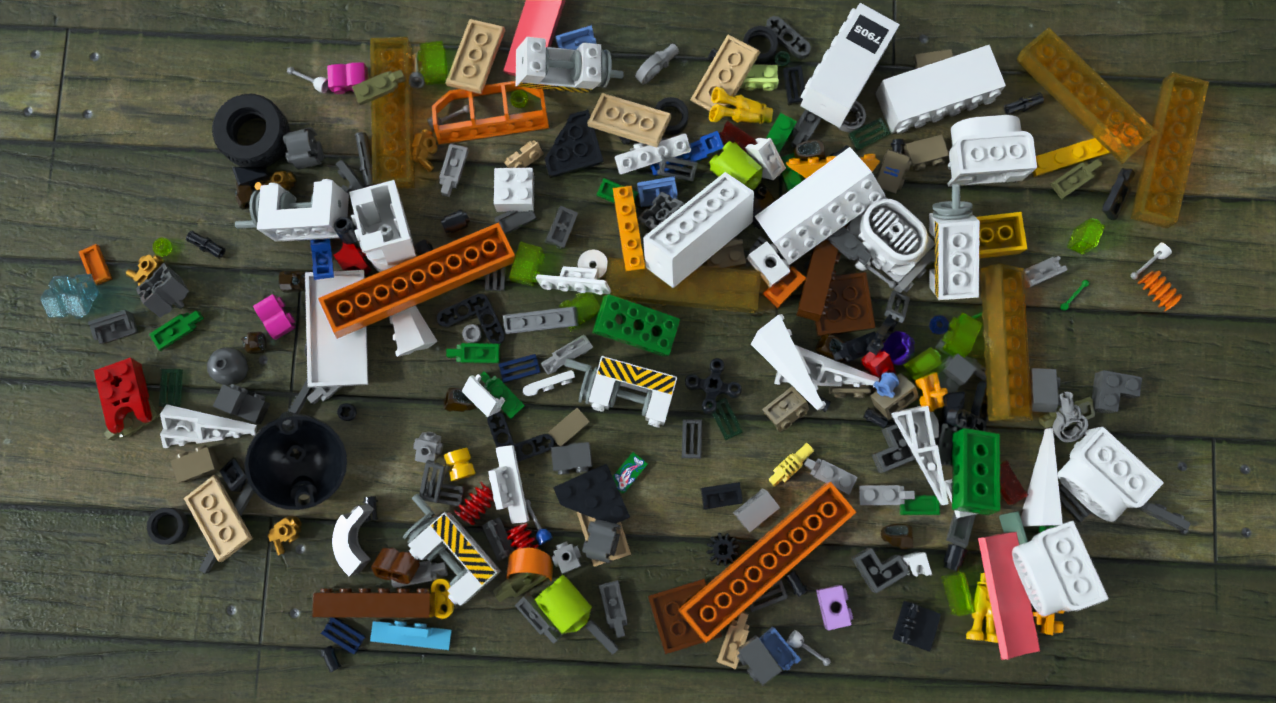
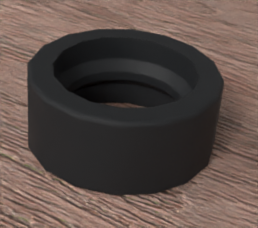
(767, 33)
(674, 102)
(152, 525)

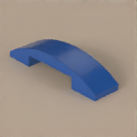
(700, 150)
(322, 259)

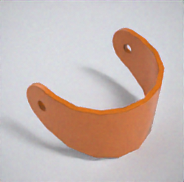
(530, 561)

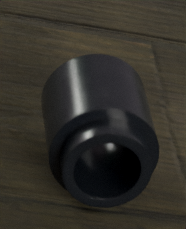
(455, 221)
(345, 230)
(954, 557)

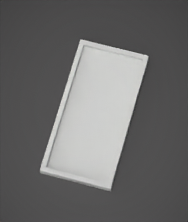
(329, 359)

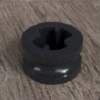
(340, 411)

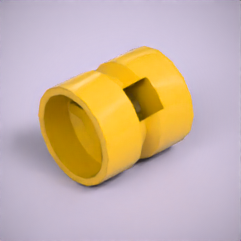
(459, 464)

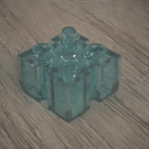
(69, 296)

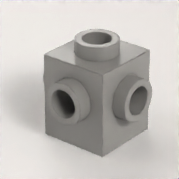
(428, 447)
(566, 565)

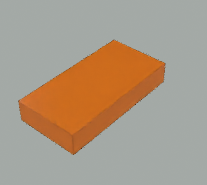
(95, 264)

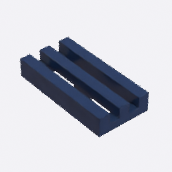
(520, 360)
(353, 650)

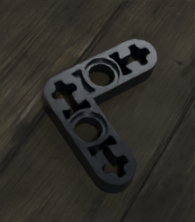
(479, 311)
(978, 415)
(518, 447)

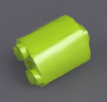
(738, 165)
(564, 605)

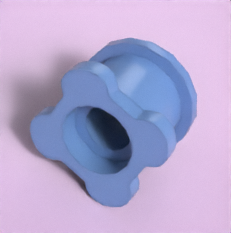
(887, 384)

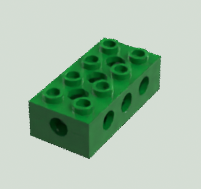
(665, 325)
(976, 471)

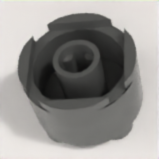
(303, 148)
(602, 540)

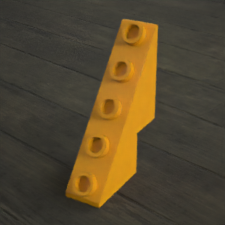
(807, 168)
(628, 228)

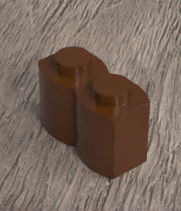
(395, 565)

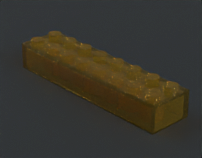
(1086, 95)
(392, 115)
(1170, 150)
(703, 288)
(1006, 343)

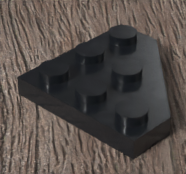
(574, 147)
(593, 495)

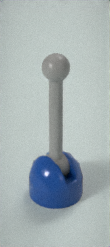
(542, 535)

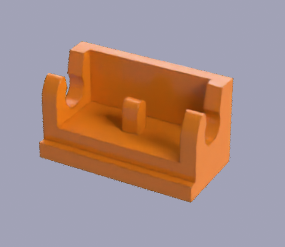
(784, 288)

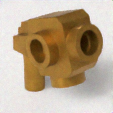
(424, 144)
(283, 178)
(147, 266)
(285, 530)

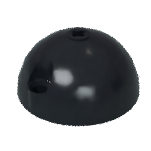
(278, 471)

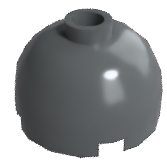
(227, 366)

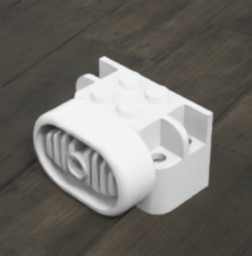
(990, 151)
(382, 225)
(891, 237)
(1107, 476)
(1058, 571)

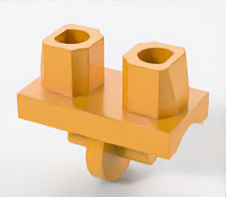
(932, 391)
(1048, 624)

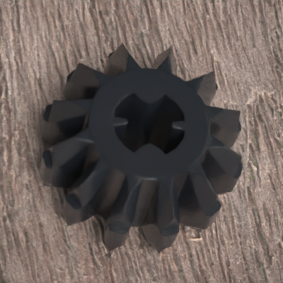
(729, 549)

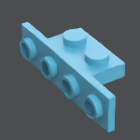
(411, 635)

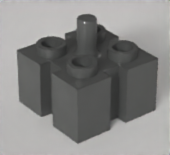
(662, 208)
(162, 291)

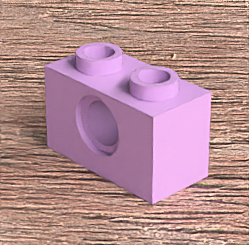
(826, 597)

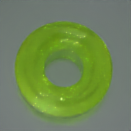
(516, 94)
(167, 247)

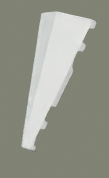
(411, 331)
(778, 349)
(830, 372)
(187, 426)
(918, 432)
(1043, 502)

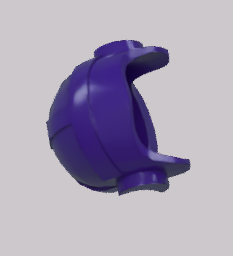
(899, 347)

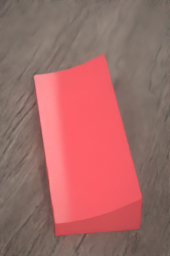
(537, 20)
(1008, 597)

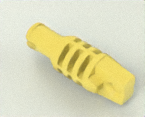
(790, 465)

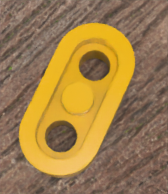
(442, 598)

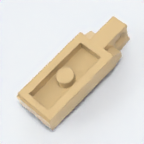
(734, 638)

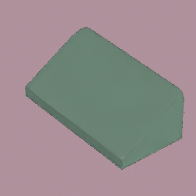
(1012, 523)

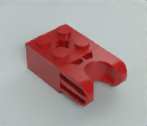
(122, 390)

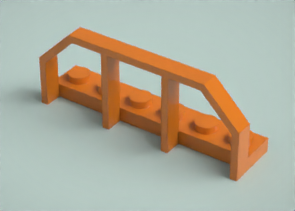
(489, 126)

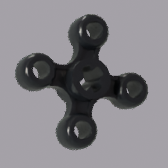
(711, 393)

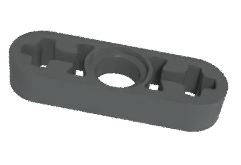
(788, 45)

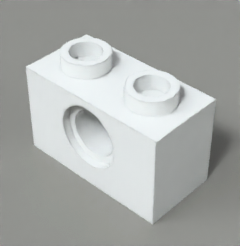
(769, 275)

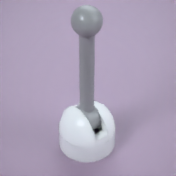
(319, 83)
(1161, 252)
(892, 284)
(796, 640)

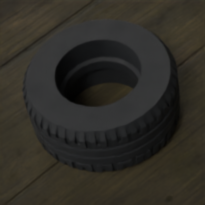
(234, 115)

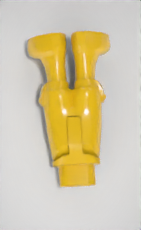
(744, 111)
(983, 609)

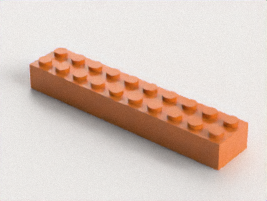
(417, 280)
(766, 561)

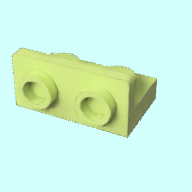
(761, 77)

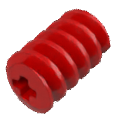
(476, 505)
(521, 538)

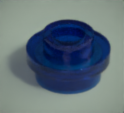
(933, 324)

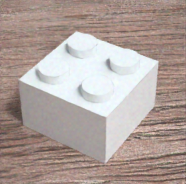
(513, 189)

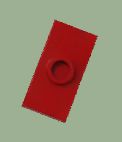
(352, 258)
(878, 364)

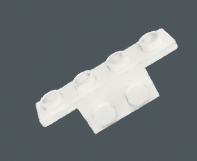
(645, 155)
(575, 279)
(507, 485)

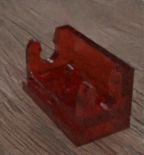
(734, 134)
(1009, 485)

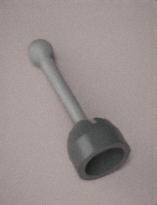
(416, 75)
(430, 120)

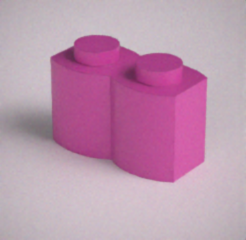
(344, 76)
(274, 316)

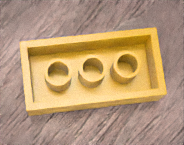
(1001, 235)

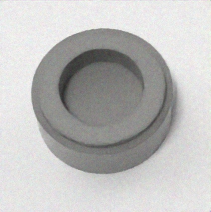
(472, 333)

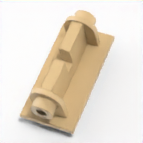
(530, 153)

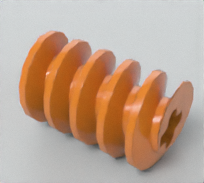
(1161, 290)

